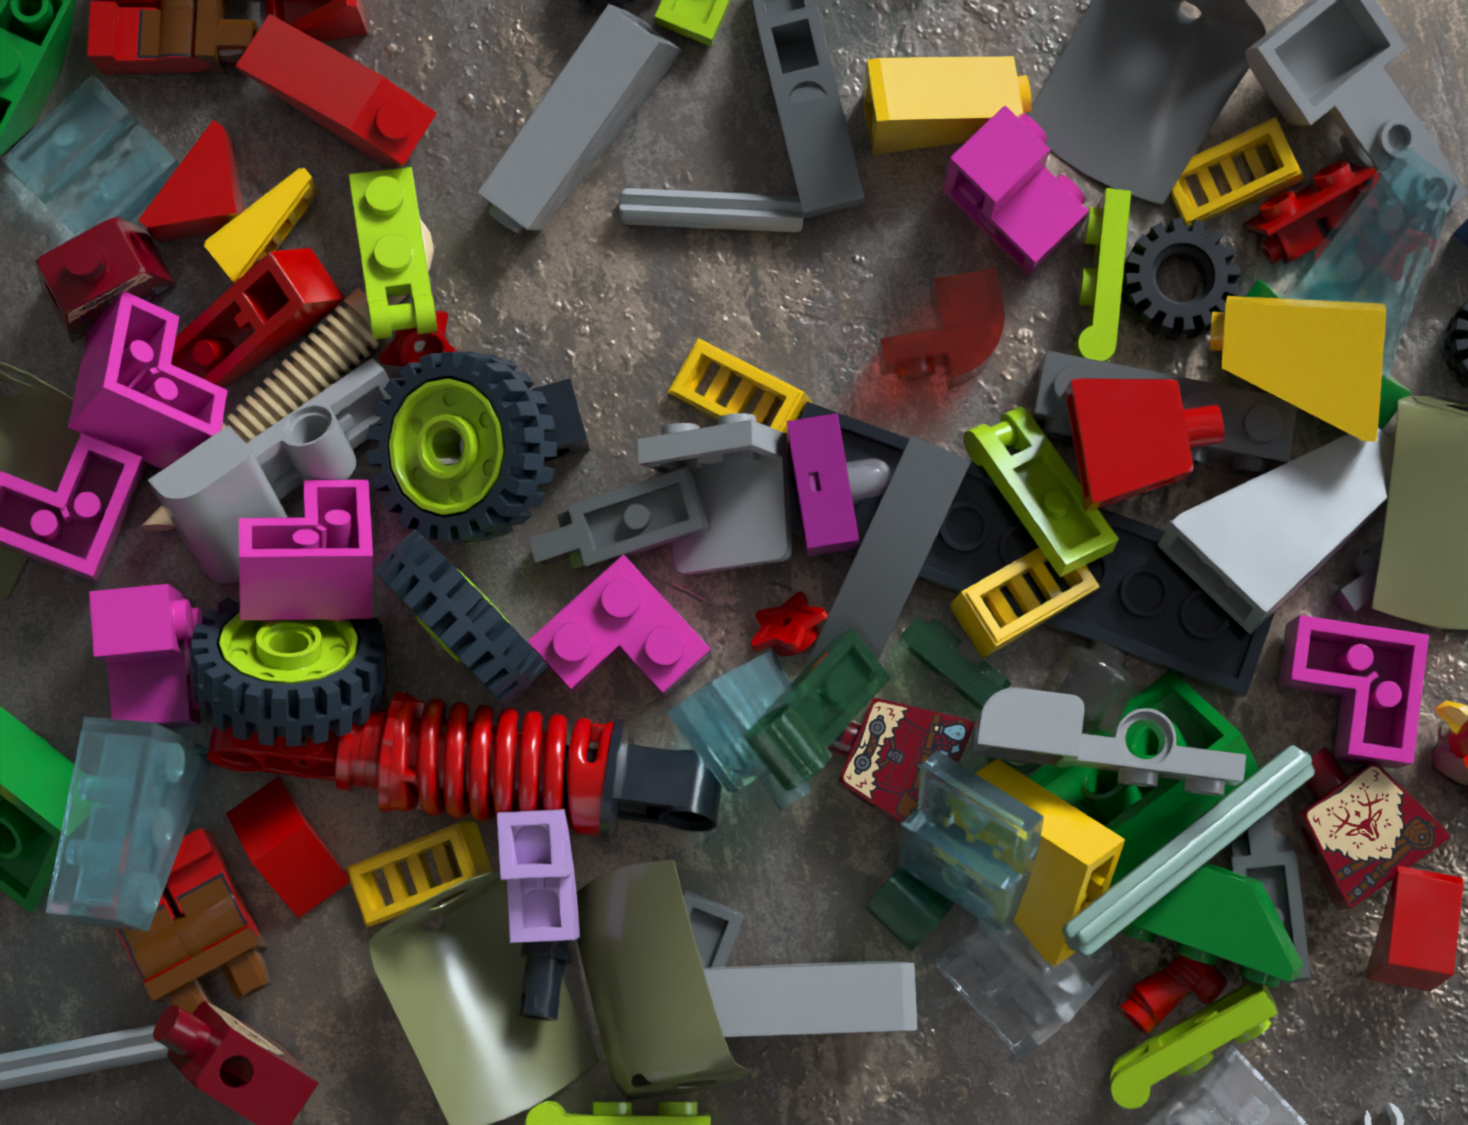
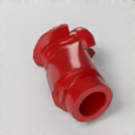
(1165, 990)

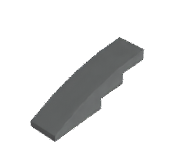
(895, 546)

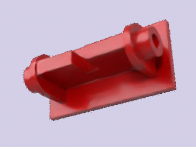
(1292, 218)

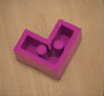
(1009, 192)
(132, 391)
(81, 519)
(310, 563)
(618, 617)
(147, 649)
(1373, 672)

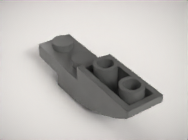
(809, 105)

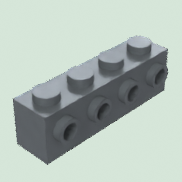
(1255, 423)

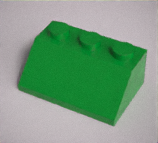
(32, 811)
(1150, 814)

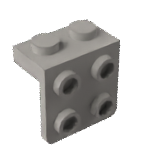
(742, 489)

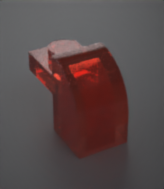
(968, 329)

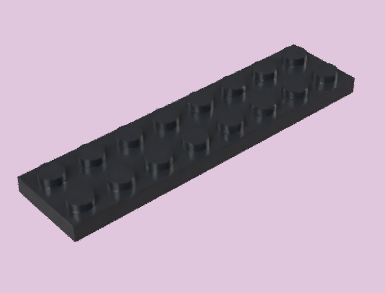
(1143, 597)

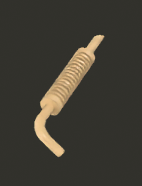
(308, 373)

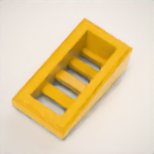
(1265, 184)
(262, 225)
(696, 367)
(981, 625)
(469, 854)

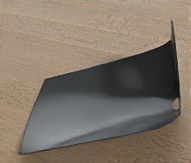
(1144, 88)

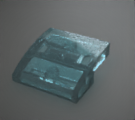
(91, 160)
(970, 841)

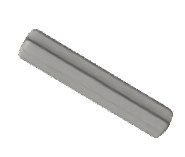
(711, 210)
(79, 1056)

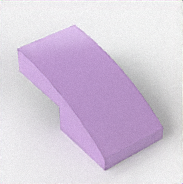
(539, 875)

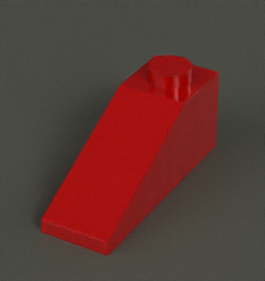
(337, 92)
(257, 317)

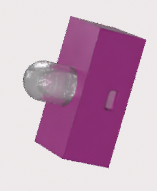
(829, 484)

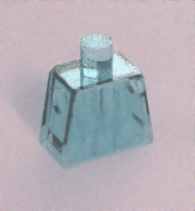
(720, 716)

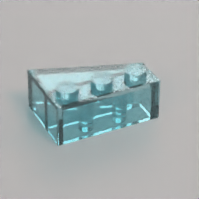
(1382, 243)
(124, 822)

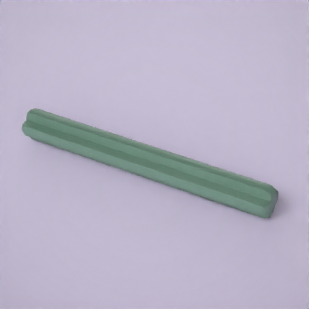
(1187, 851)

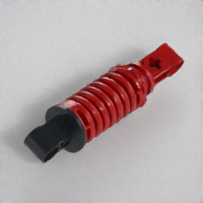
(488, 769)

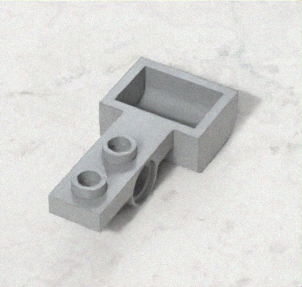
(1334, 61)
(239, 479)
(1048, 732)

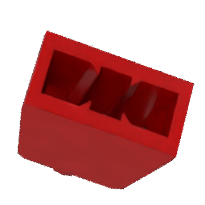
(1134, 436)

